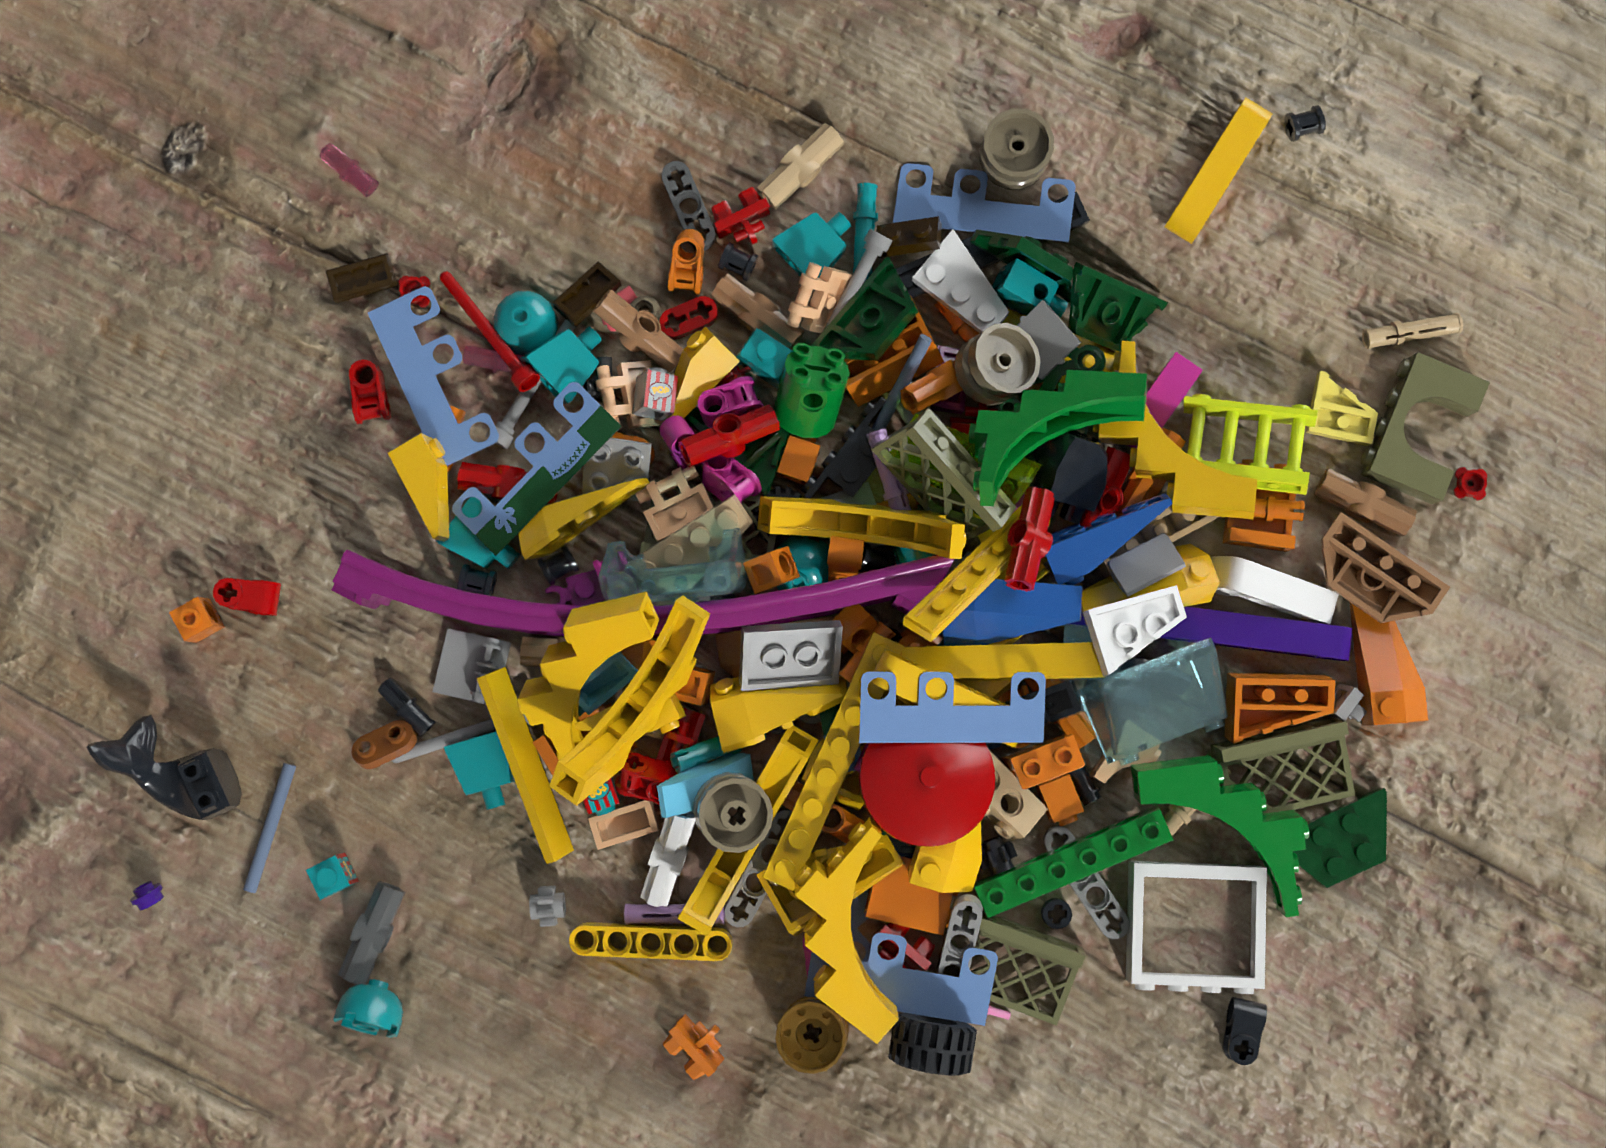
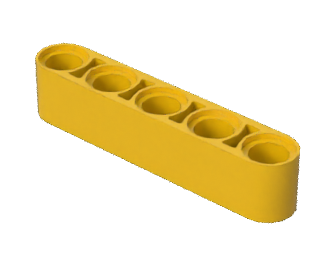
(1218, 170)
(907, 684)
(635, 948)

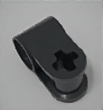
(1244, 1025)

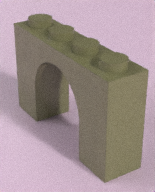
(1391, 457)

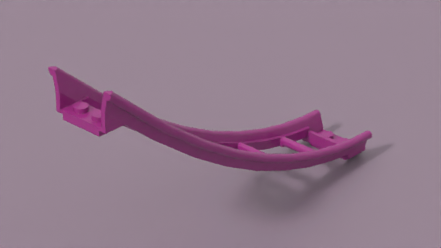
(906, 584)

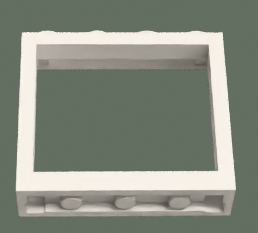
(1179, 982)

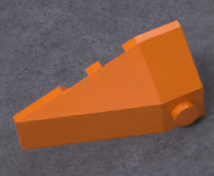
(1385, 673)

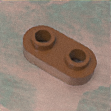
(383, 745)

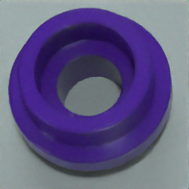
(147, 895)

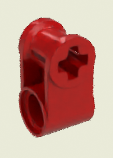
(368, 399)
(252, 595)
(644, 778)

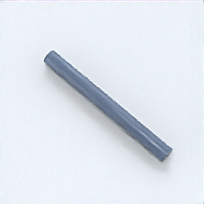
(903, 380)
(269, 828)

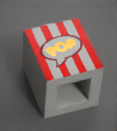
(655, 394)

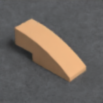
(626, 823)

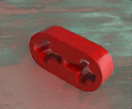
(685, 310)

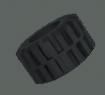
(932, 1044)

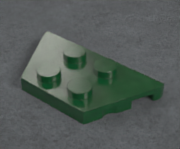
(1029, 250)
(1108, 308)
(871, 317)
(759, 456)
(1346, 840)

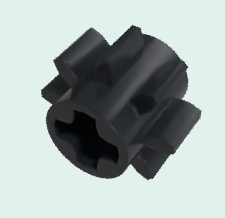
(997, 855)

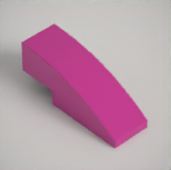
(1170, 388)

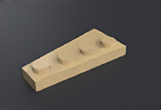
(693, 540)

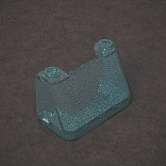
(722, 576)
(1156, 701)

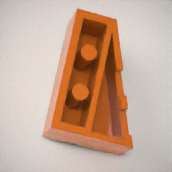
(873, 378)
(1271, 701)

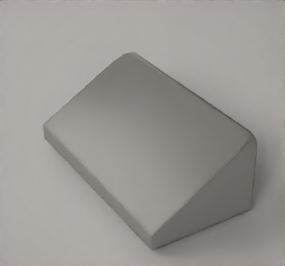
(1145, 564)

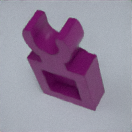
(581, 590)

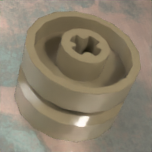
(1015, 131)
(997, 364)
(749, 823)

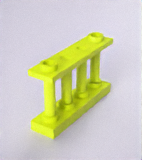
(1290, 478)

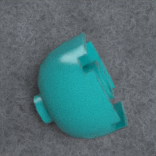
(525, 321)
(809, 559)
(370, 1009)

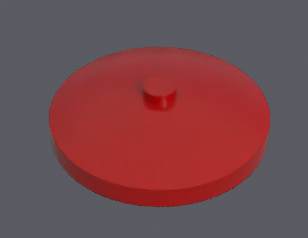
(927, 789)

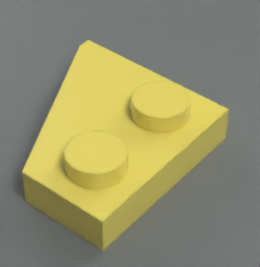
(1341, 413)

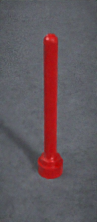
(523, 375)

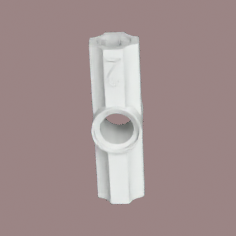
(667, 859)

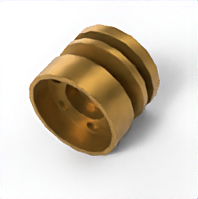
(806, 1052)

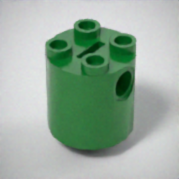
(811, 390)

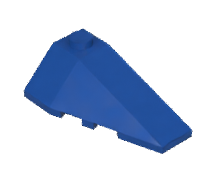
(1082, 549)
(1009, 613)

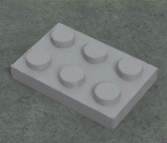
(790, 655)

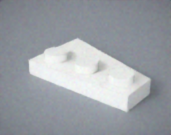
(960, 285)
(1131, 624)

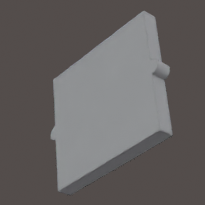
(1050, 335)

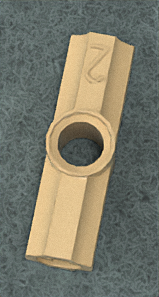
(800, 165)

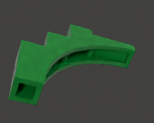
(1081, 401)
(1273, 835)

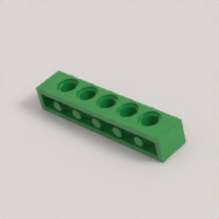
(1073, 861)

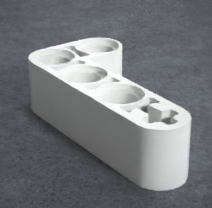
(1274, 589)

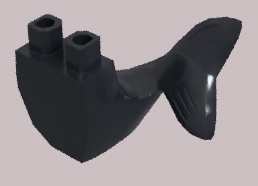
(1074, 471)
(193, 785)

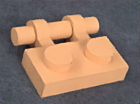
(826, 295)
(626, 381)
(679, 510)

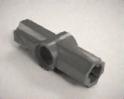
(371, 933)

